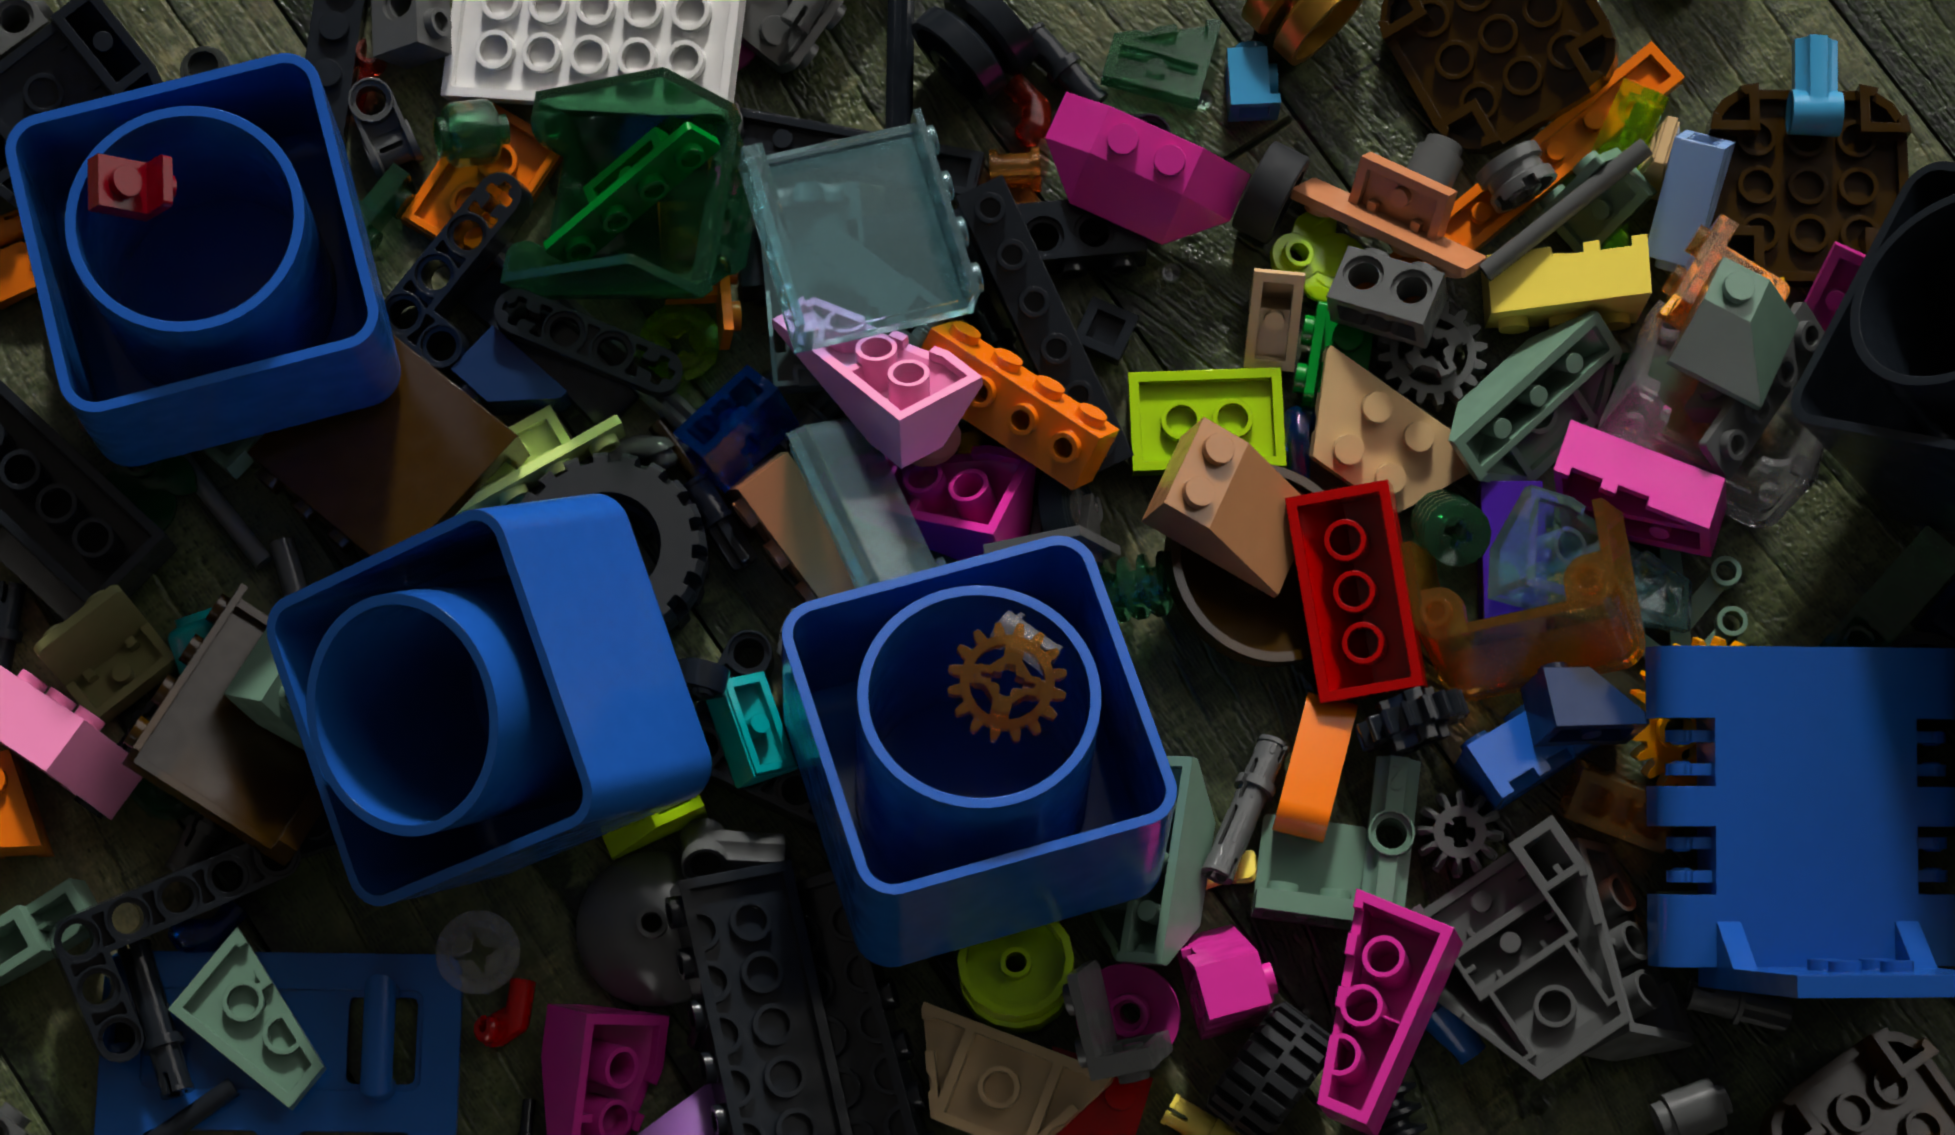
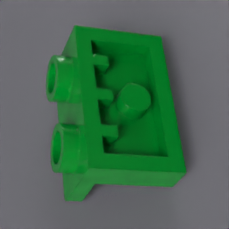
(1319, 333)

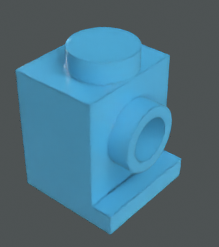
(1251, 83)

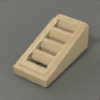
(1660, 145)

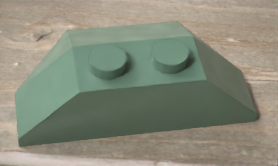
(1521, 410)
(1165, 918)

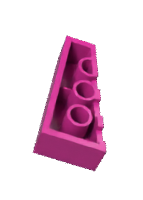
(1383, 1006)

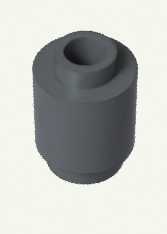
(1438, 159)
(1692, 1109)

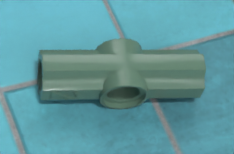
(1391, 804)

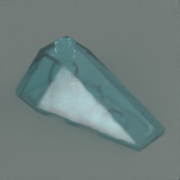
(1547, 535)

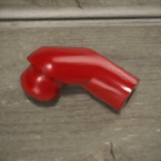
(510, 1020)

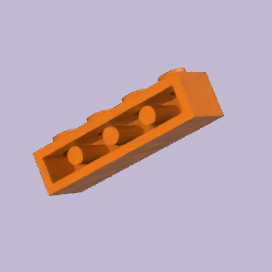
(1028, 410)

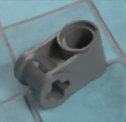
(383, 130)

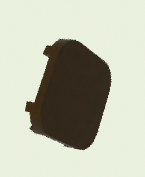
(1499, 65)
(1808, 190)
(1870, 1089)

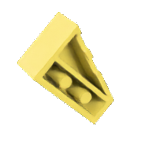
(1559, 286)

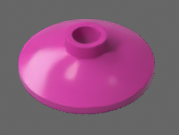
(1149, 993)

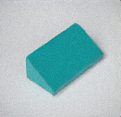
(751, 731)

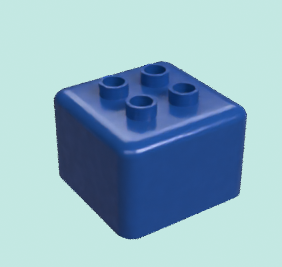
(234, 303)
(487, 695)
(937, 826)

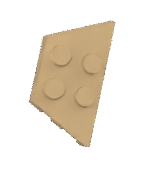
(1377, 434)
(999, 1082)

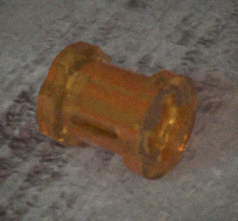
(1018, 169)

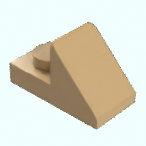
(1273, 319)

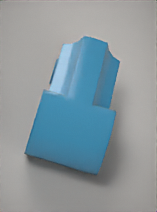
(1814, 101)

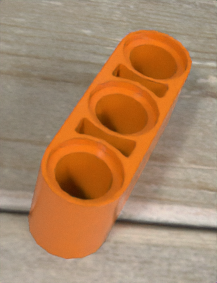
(1315, 768)

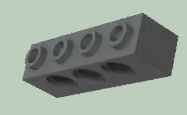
(411, 31)

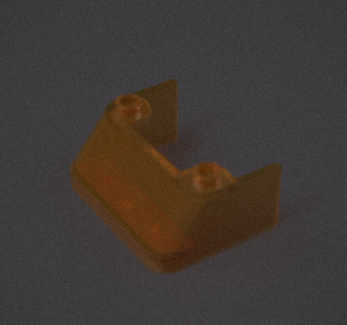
(1500, 654)

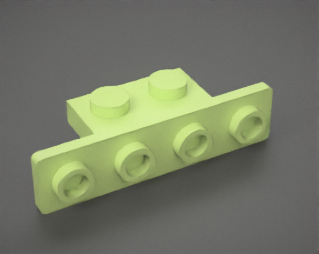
(548, 450)

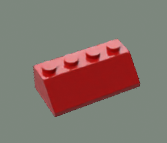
(1355, 592)

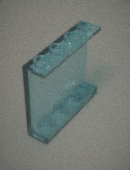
(861, 234)

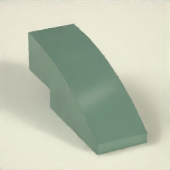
(28, 928)

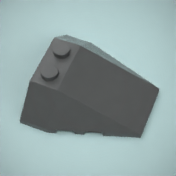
(1532, 954)

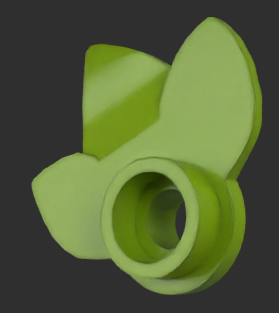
(1320, 249)

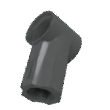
(725, 849)

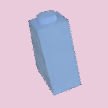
(1688, 195)

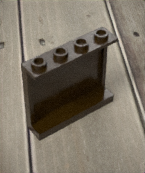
(389, 465)
(217, 755)

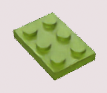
(1171, 402)

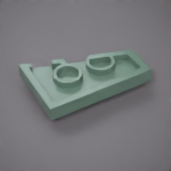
(249, 1022)

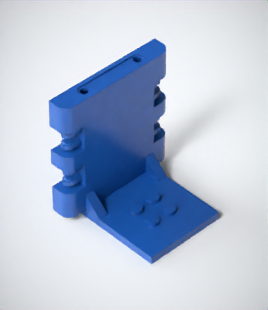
(1805, 819)

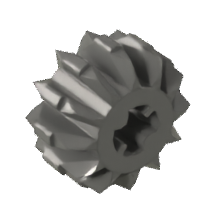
(1471, 822)

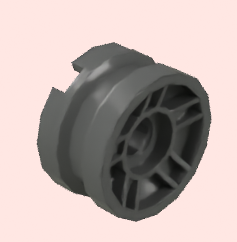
(1516, 176)

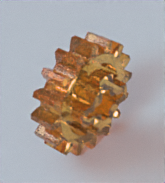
(1032, 687)

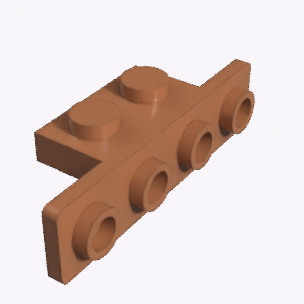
(1396, 209)

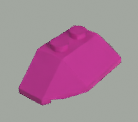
(1140, 172)

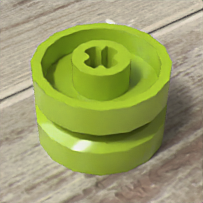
(1021, 999)

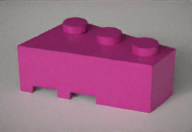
(1660, 497)
(1225, 981)

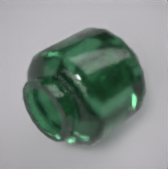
(470, 133)

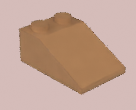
(1226, 506)

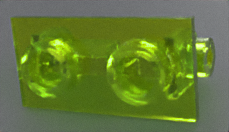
(1631, 117)

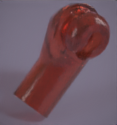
(1035, 110)

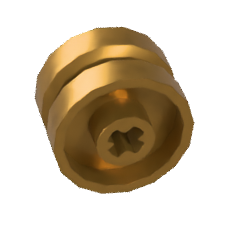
(1299, 25)

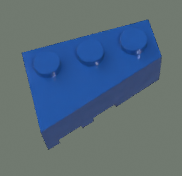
(1506, 764)

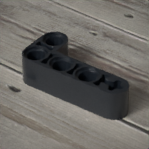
(464, 267)

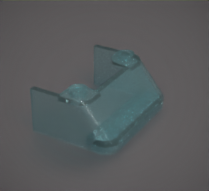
(859, 502)

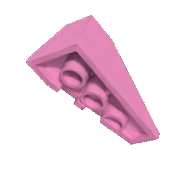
(894, 391)

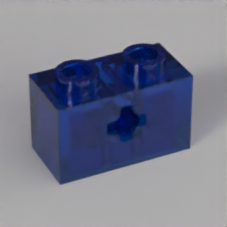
(736, 428)

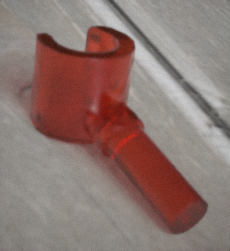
(368, 67)

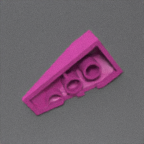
(599, 1067)

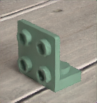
(1309, 879)

